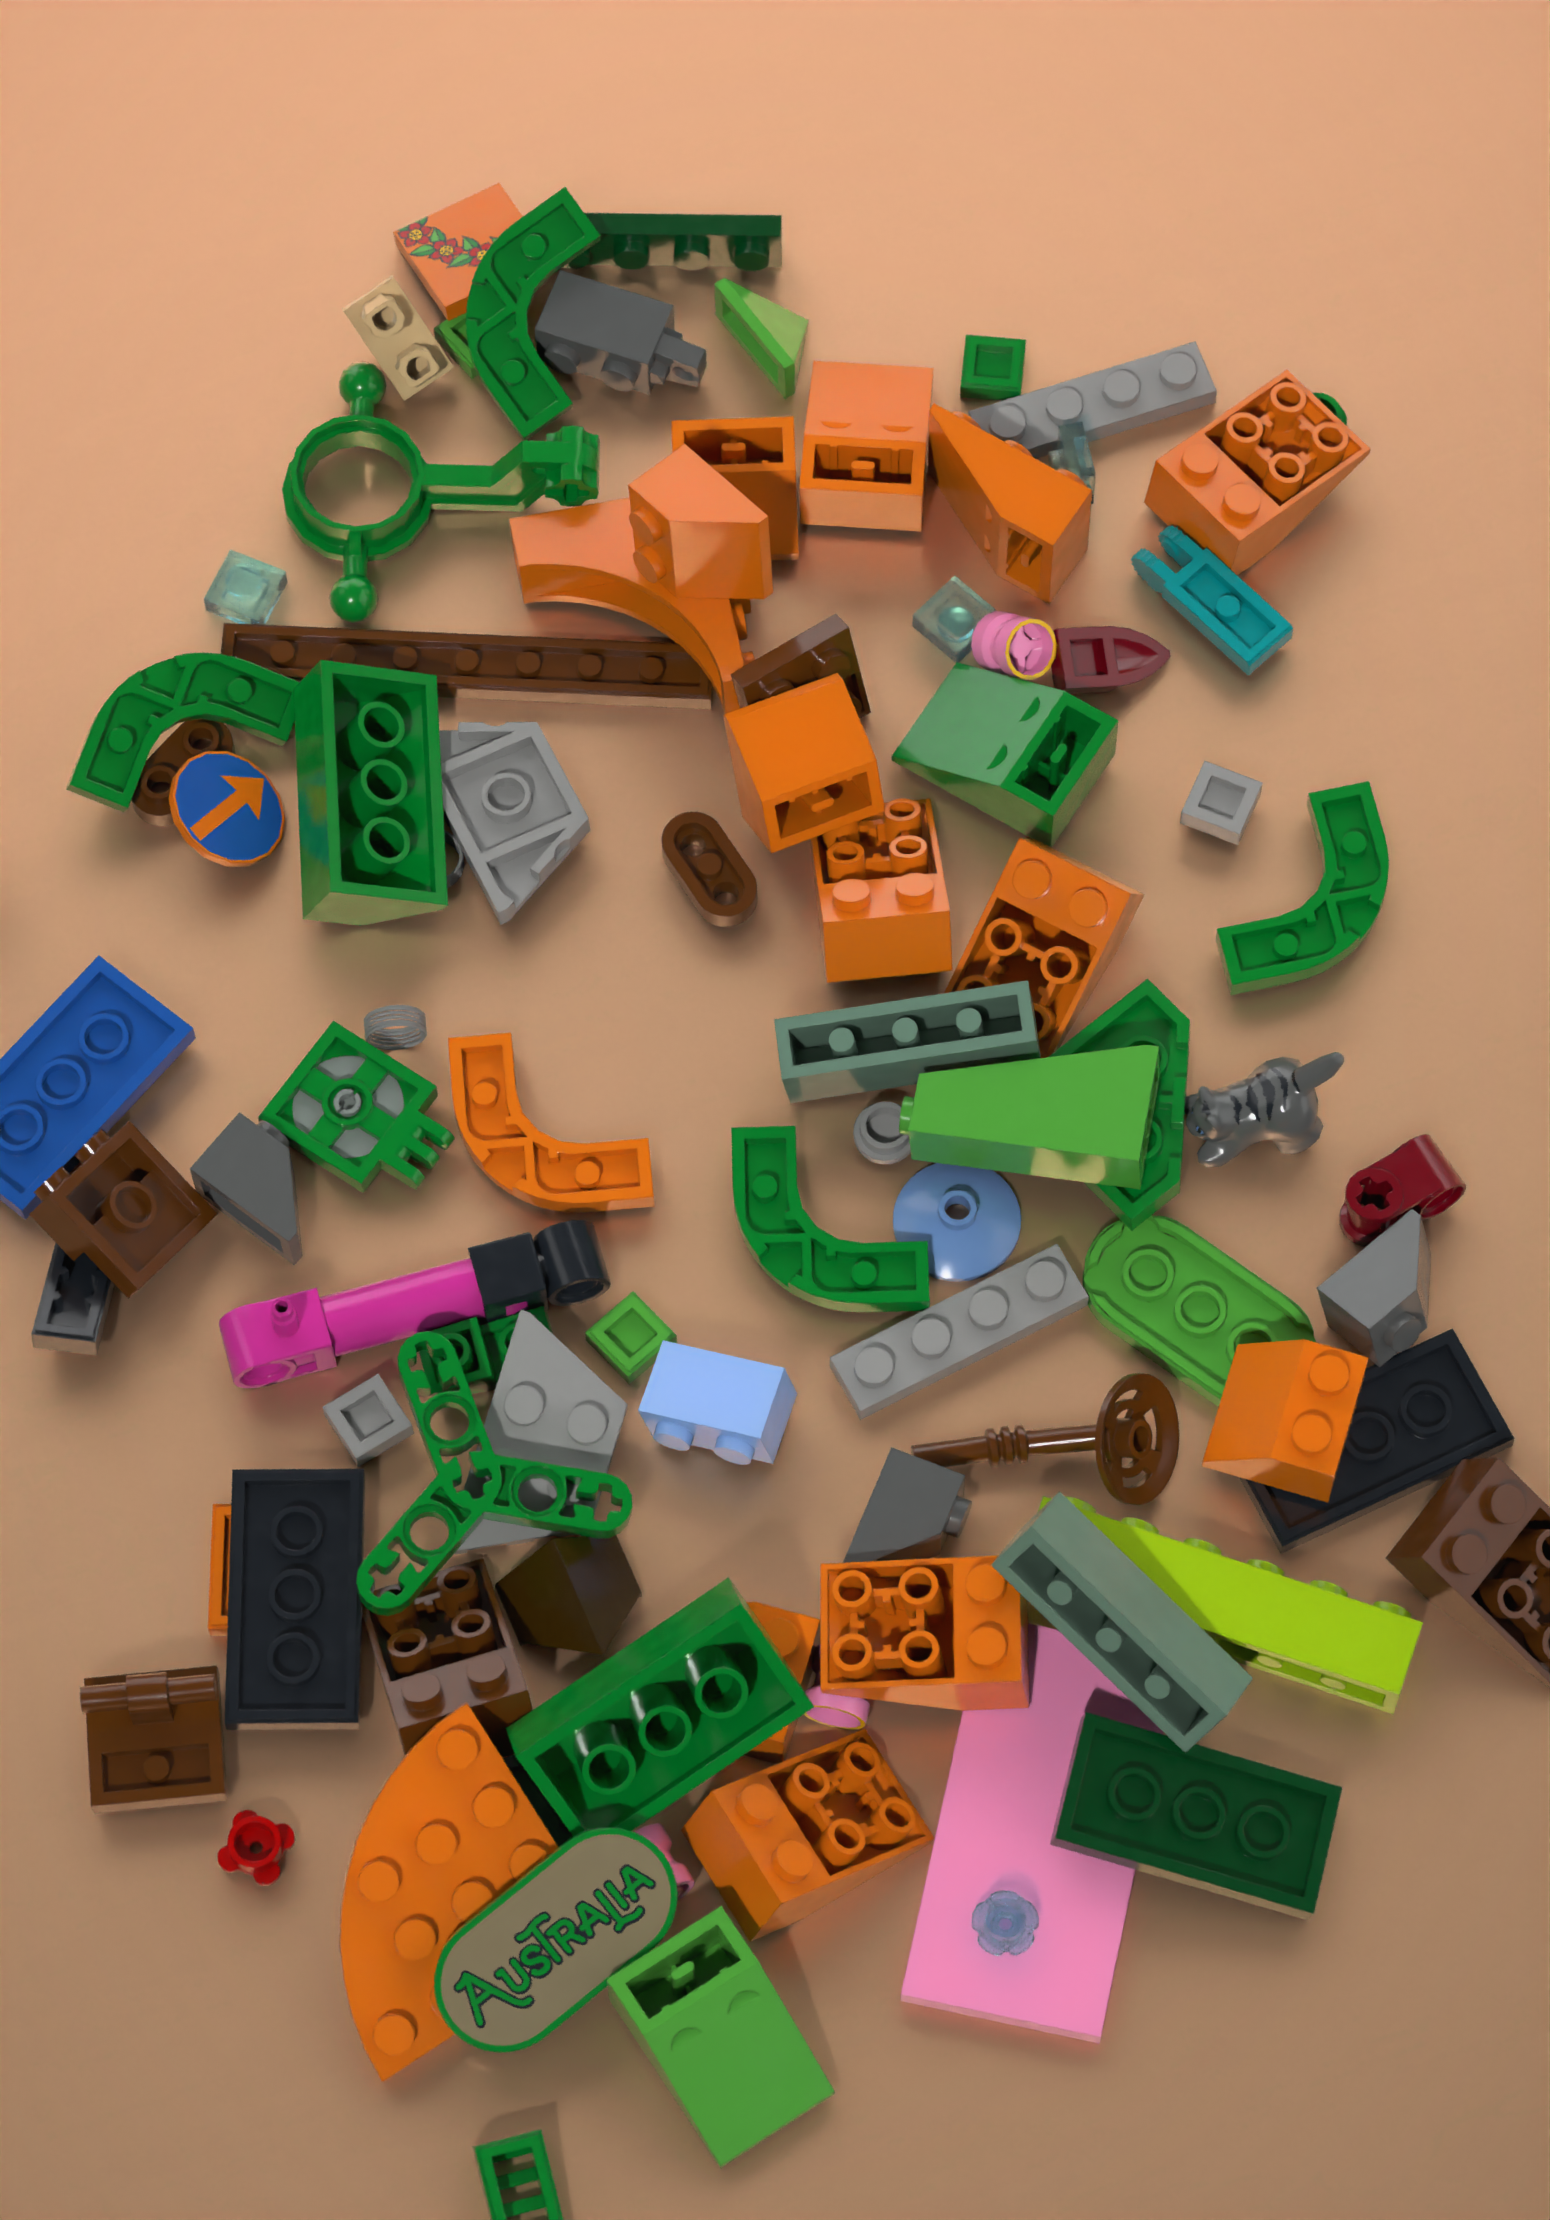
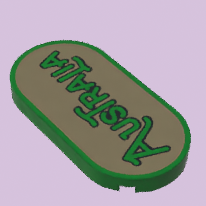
(554, 1939)

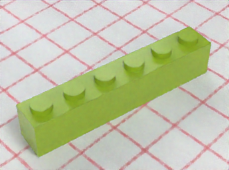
(1273, 1620)

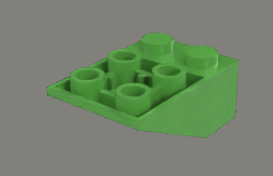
(719, 2036)

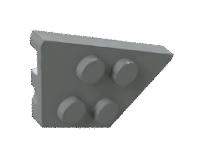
(508, 808)
(550, 1413)

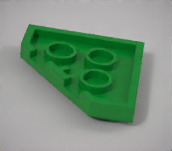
(1146, 1019)

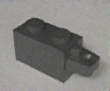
(614, 337)

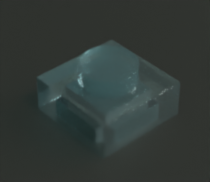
(1074, 454)
(245, 589)
(951, 618)

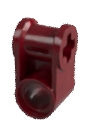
(1407, 1179)

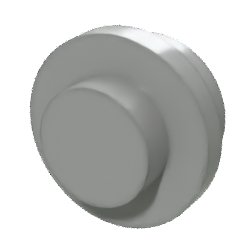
(878, 1134)

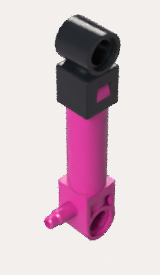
(306, 1332)

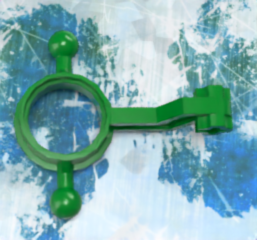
(560, 468)

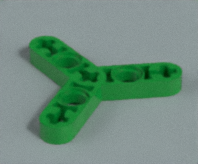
(458, 1509)

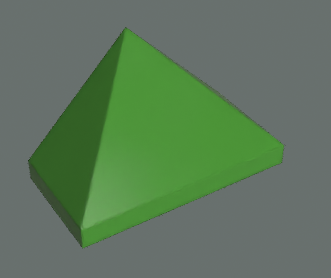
(765, 331)

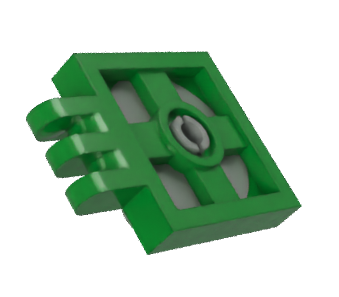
(358, 1112)

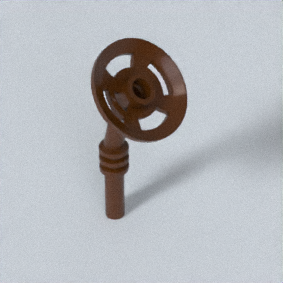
(1109, 1437)

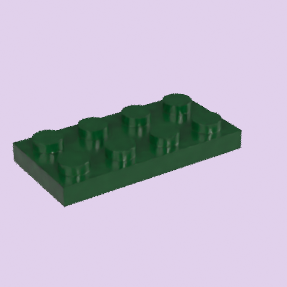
(1196, 1816)

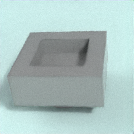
(1221, 802)
(368, 1420)

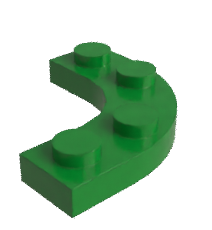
(499, 308)
(172, 693)
(1335, 917)
(801, 1255)

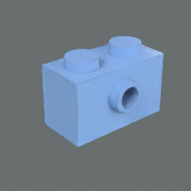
(717, 1403)

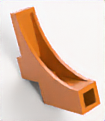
(588, 559)

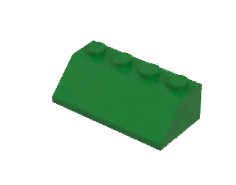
(369, 794)
(659, 1715)

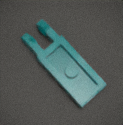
(1215, 600)

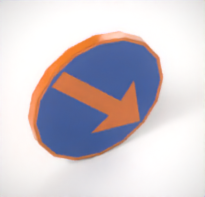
(226, 808)

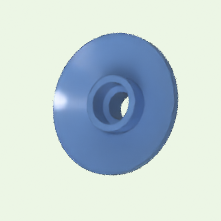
(966, 1246)

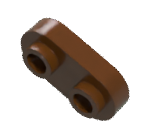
(166, 762)
(712, 872)

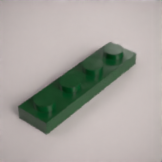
(684, 241)

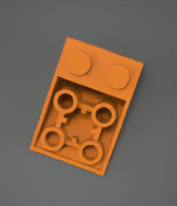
(865, 446)
(1254, 472)
(1015, 507)
(883, 895)
(1048, 926)
(924, 1633)
(804, 1832)

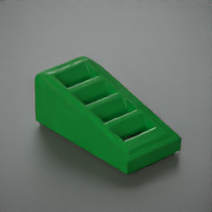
(511, 2147)

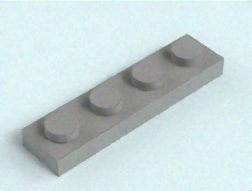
(1104, 400)
(958, 1331)

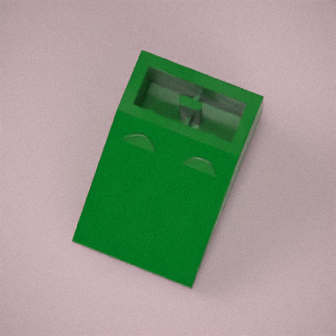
(1010, 748)

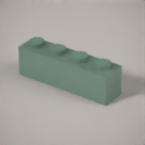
(899, 1039)
(1122, 1622)

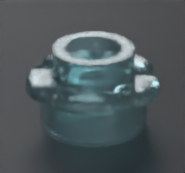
(1001, 1906)

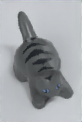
(1271, 1104)

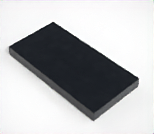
(1406, 1432)
(295, 1599)

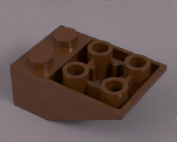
(1486, 1560)
(447, 1653)

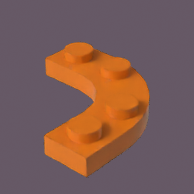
(526, 1160)

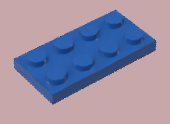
(79, 1075)

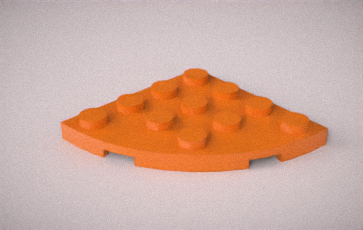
(425, 1861)

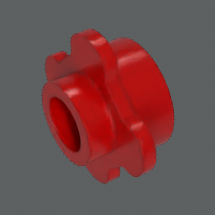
(251, 1829)

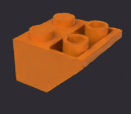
(757, 461)
(803, 764)

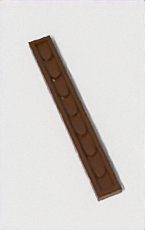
(490, 664)

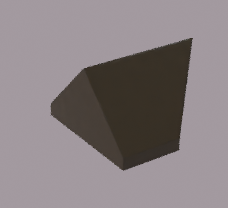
(570, 1594)

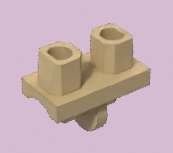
(398, 338)

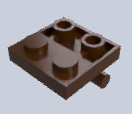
(802, 660)
(154, 1739)

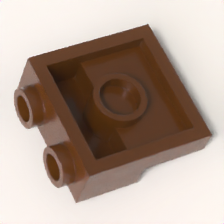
(121, 1208)

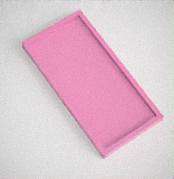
(998, 1838)

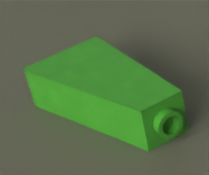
(1041, 1116)

